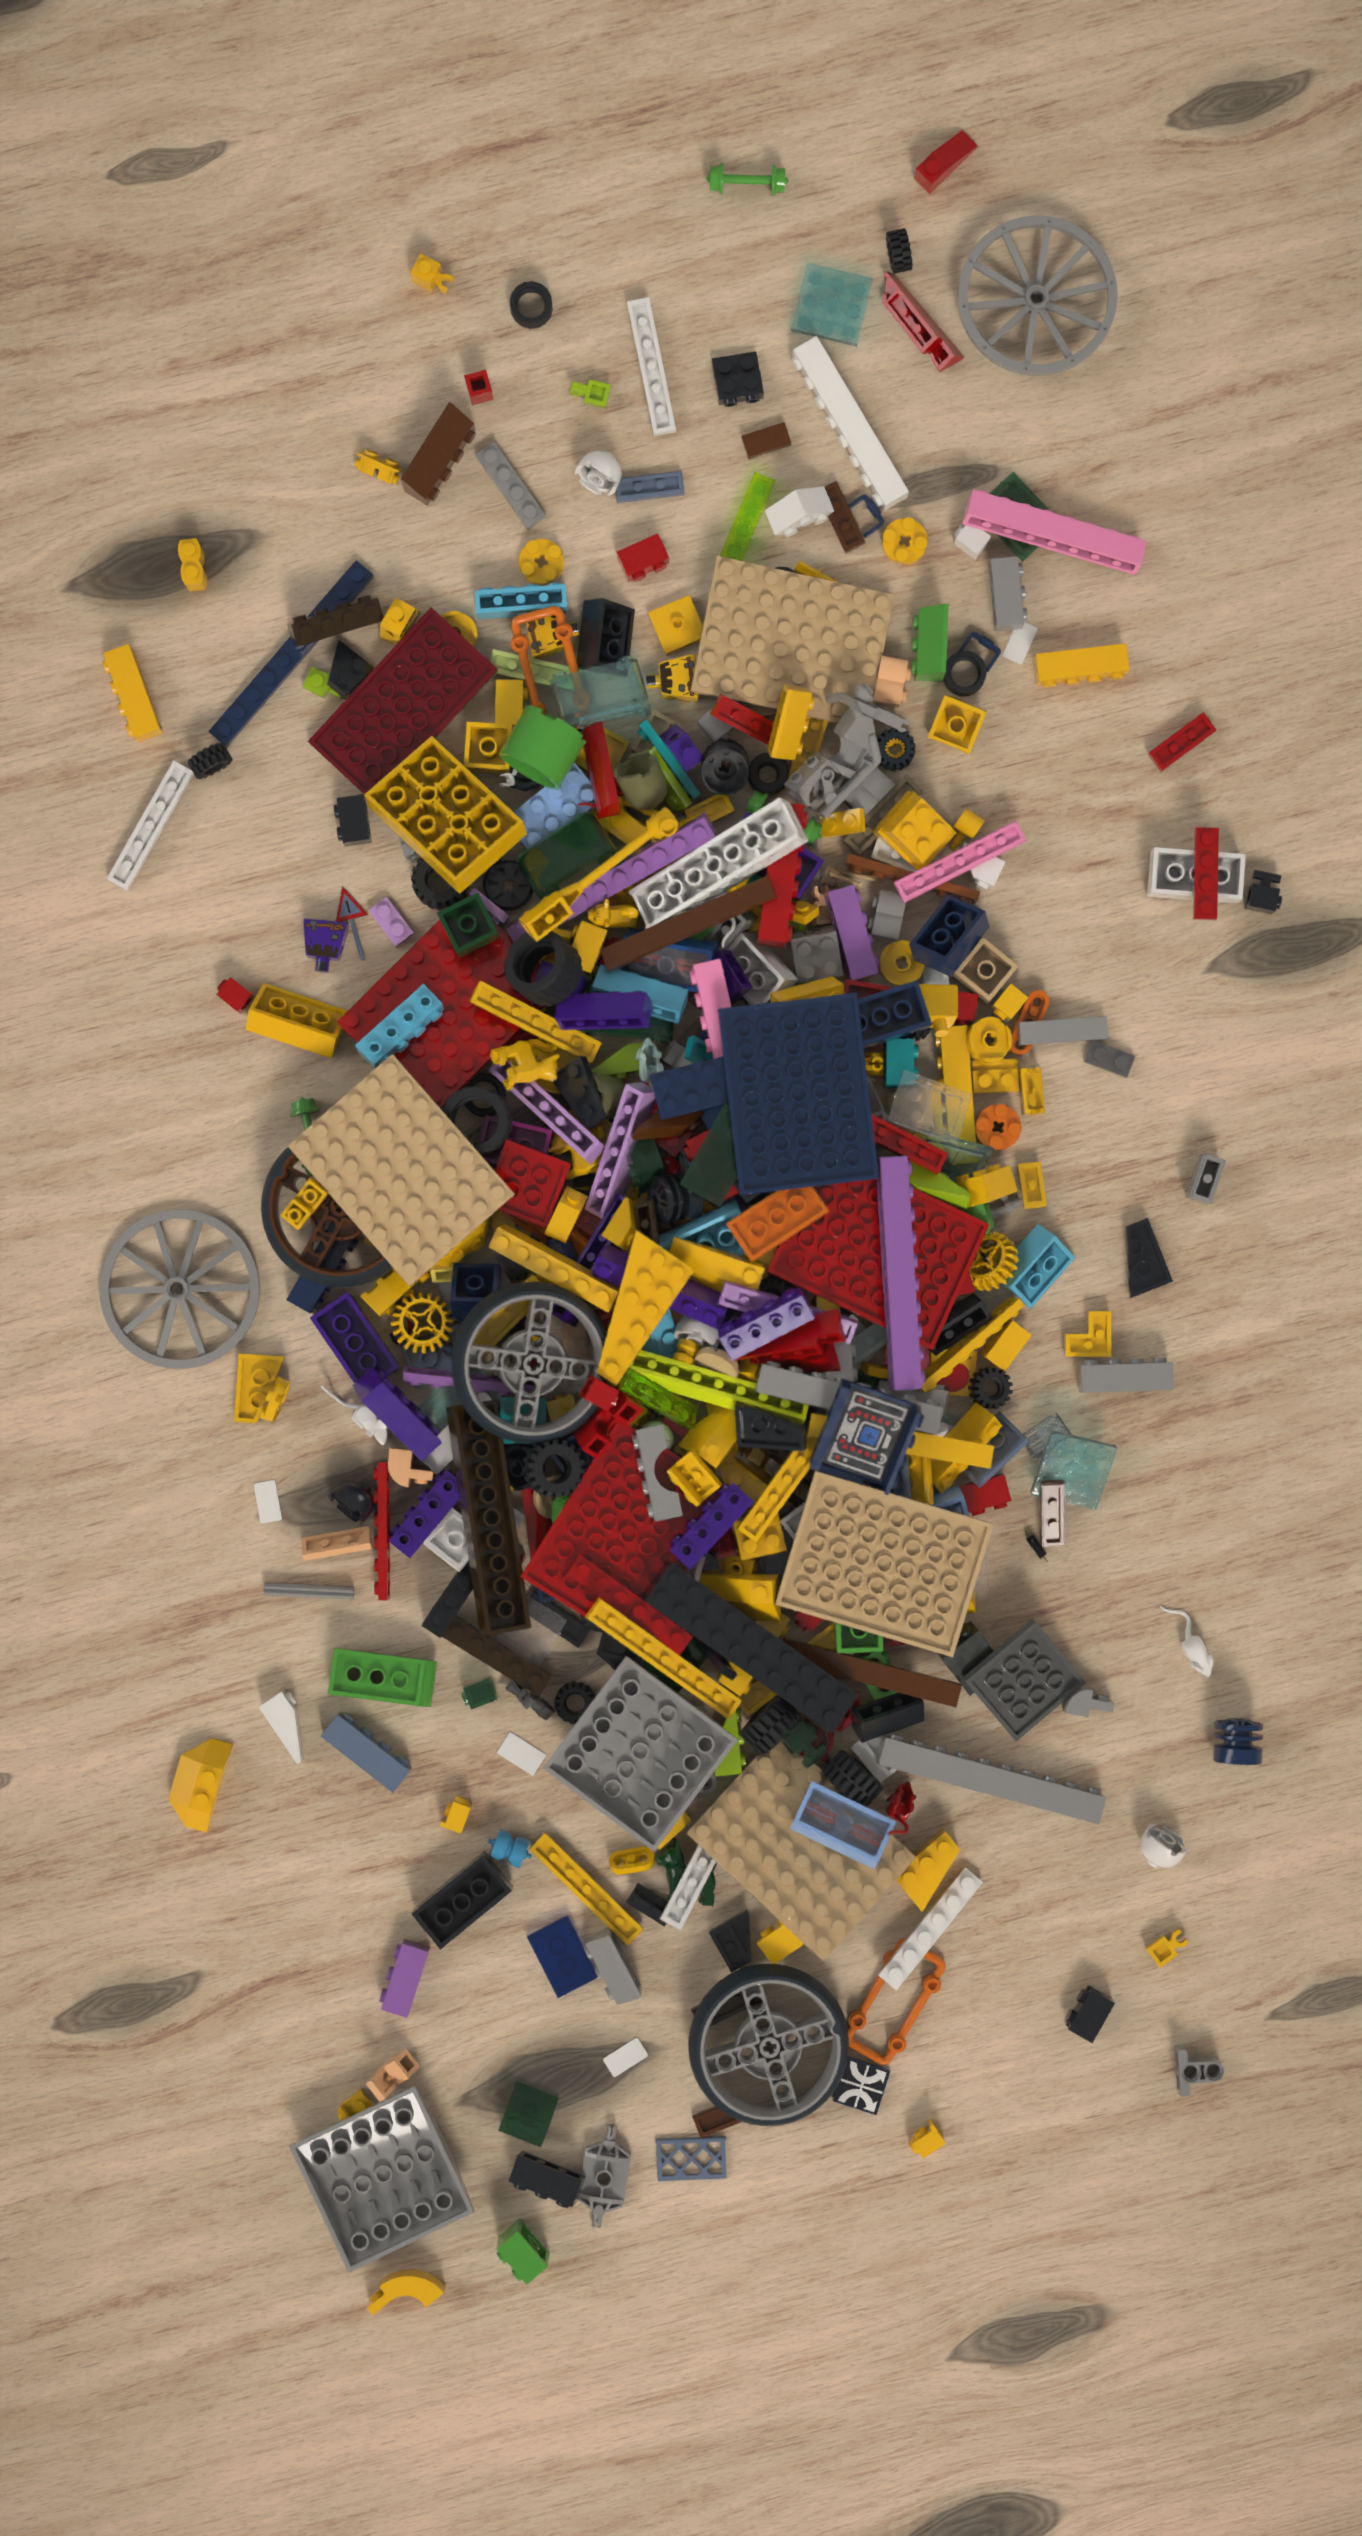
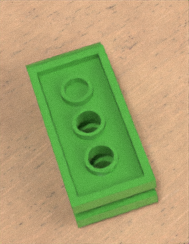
(404, 1681)

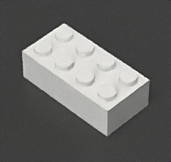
(1173, 875)

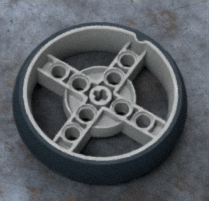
(466, 1355)
(706, 2063)

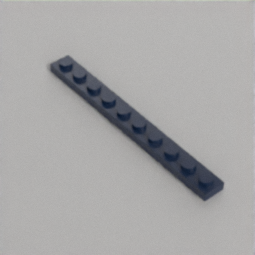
(284, 661)

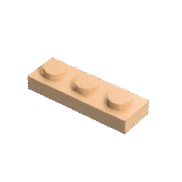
(336, 1543)

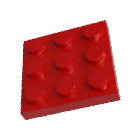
(534, 1180)

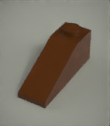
(668, 1127)

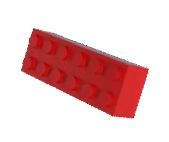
(777, 913)

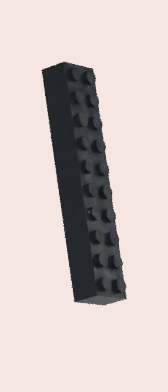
(749, 1646)

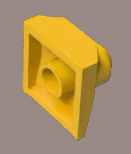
(957, 723)

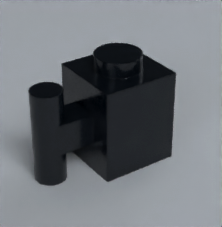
(1263, 897)

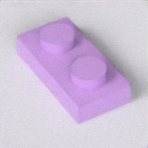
(497, 915)
(391, 921)

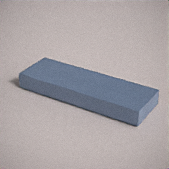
(650, 487)

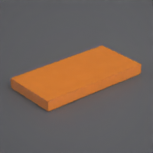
(776, 1220)

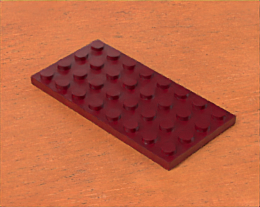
(403, 702)

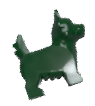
(673, 1861)

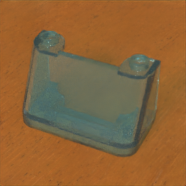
(600, 693)

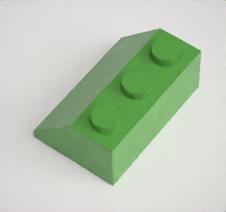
(930, 643)

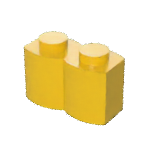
(192, 565)

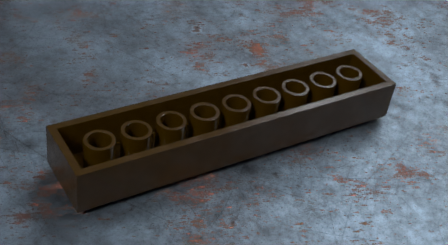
(488, 1523)

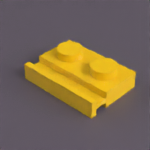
(995, 1076)

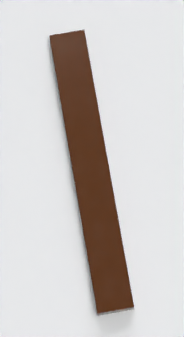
(688, 923)
(880, 1674)

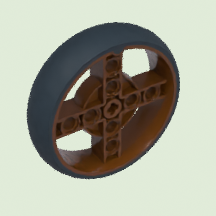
(309, 1262)

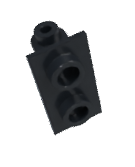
(647, 1903)

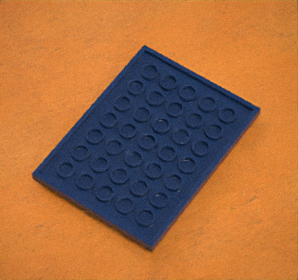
(798, 1093)

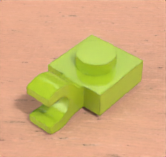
(595, 392)
(317, 683)

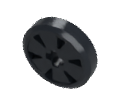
(494, 885)

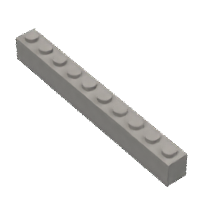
(991, 1779)

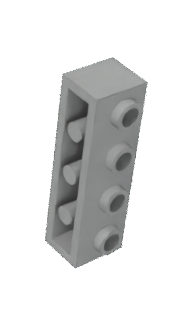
(1125, 1377)

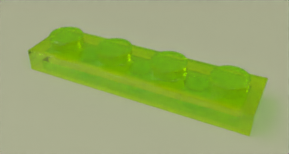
(747, 517)
(659, 1398)

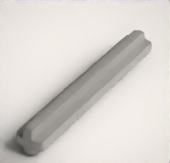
(307, 1590)

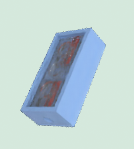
(842, 1825)

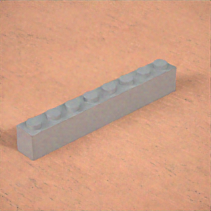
(820, 1392)

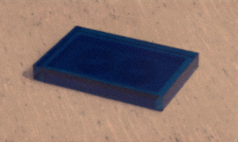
(562, 1956)

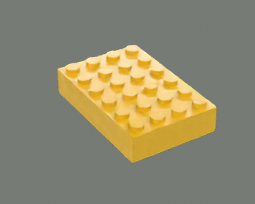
(445, 814)

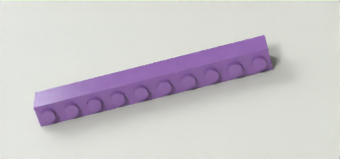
(637, 866)
(899, 1273)

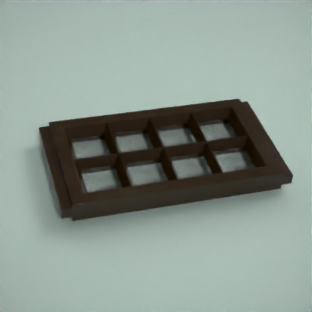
(766, 1463)

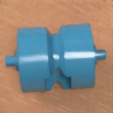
(512, 1849)

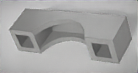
(663, 1503)

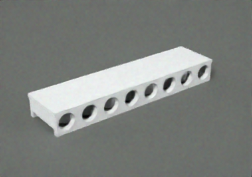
(720, 863)

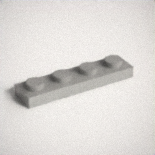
(510, 486)

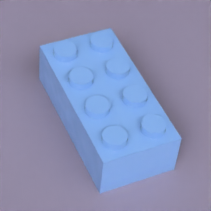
(553, 808)

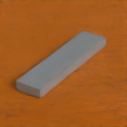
(1062, 1030)

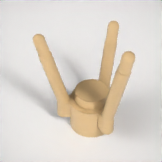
(835, 876)

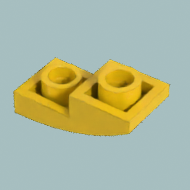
(304, 1203)

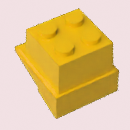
(914, 830)

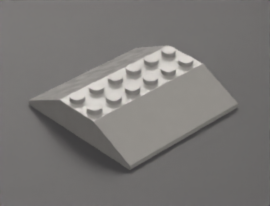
(640, 1753)
(383, 2178)

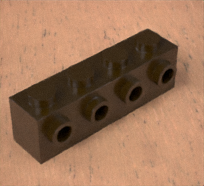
(334, 622)

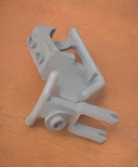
(856, 758)

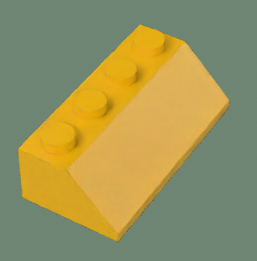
(295, 1020)

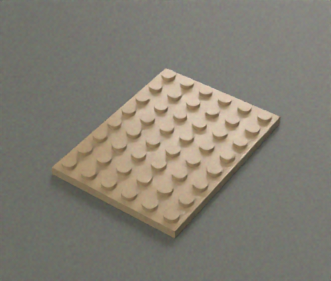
(788, 629)
(401, 1170)
(884, 1563)
(795, 1878)

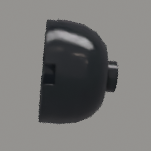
(514, 1461)
(353, 1500)

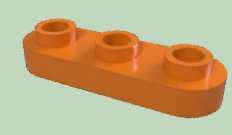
(1030, 1012)

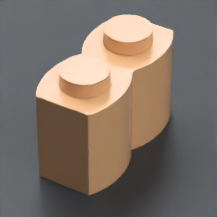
(891, 681)

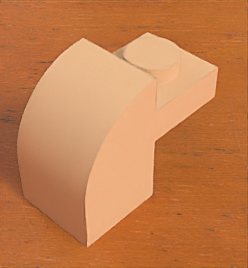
(400, 1468)
(392, 2074)

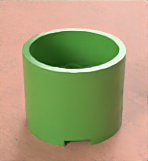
(542, 747)

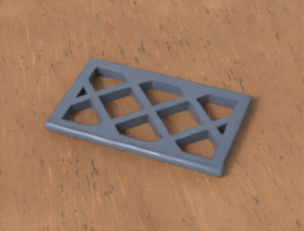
(703, 2174)

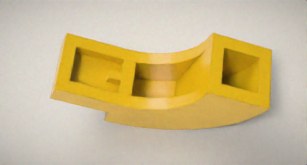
(406, 2283)

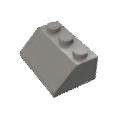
(613, 1967)

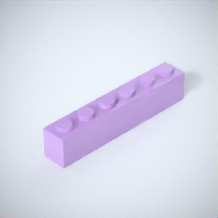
(553, 1115)
(613, 1171)

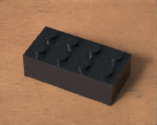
(462, 1900)

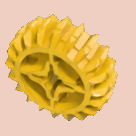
(1002, 1258)
(431, 1329)

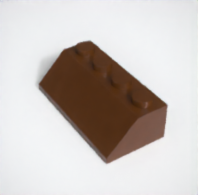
(438, 455)

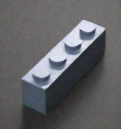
(366, 1751)

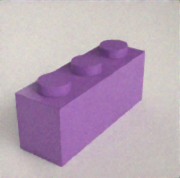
(404, 1978)

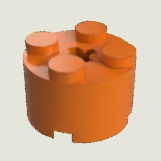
(1009, 1131)

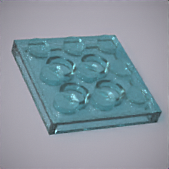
(832, 304)
(1081, 1465)

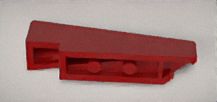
(818, 1363)

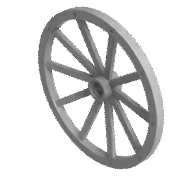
(1070, 360)
(119, 1247)

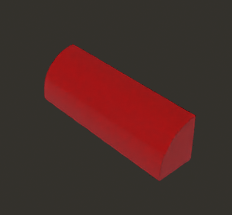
(600, 771)
(536, 1524)

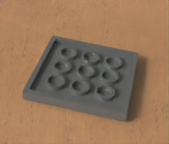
(1024, 1680)

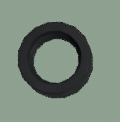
(531, 287)
(965, 656)
(485, 1077)

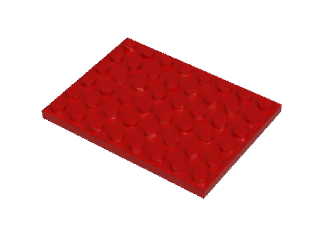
(462, 1038)
(843, 1262)
(611, 1527)

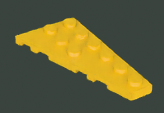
(645, 1295)

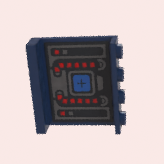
(867, 1434)

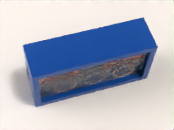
(673, 962)

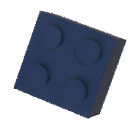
(471, 1284)

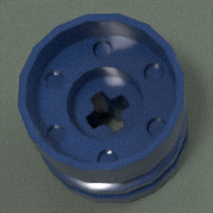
(1238, 1742)

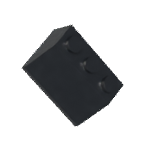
(604, 633)

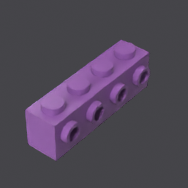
(851, 932)

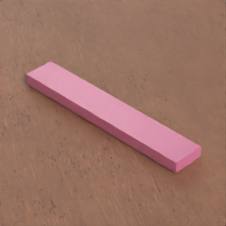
(960, 861)

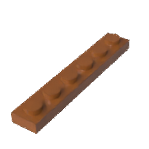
(880, 870)

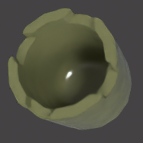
(641, 781)
(610, 1092)

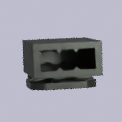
(969, 1652)

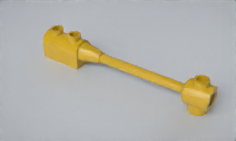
(556, 907)

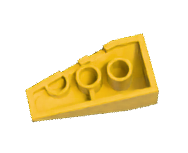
(715, 1265)
(712, 1437)
(749, 1593)

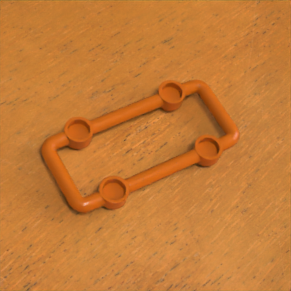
(520, 644)
(896, 2041)

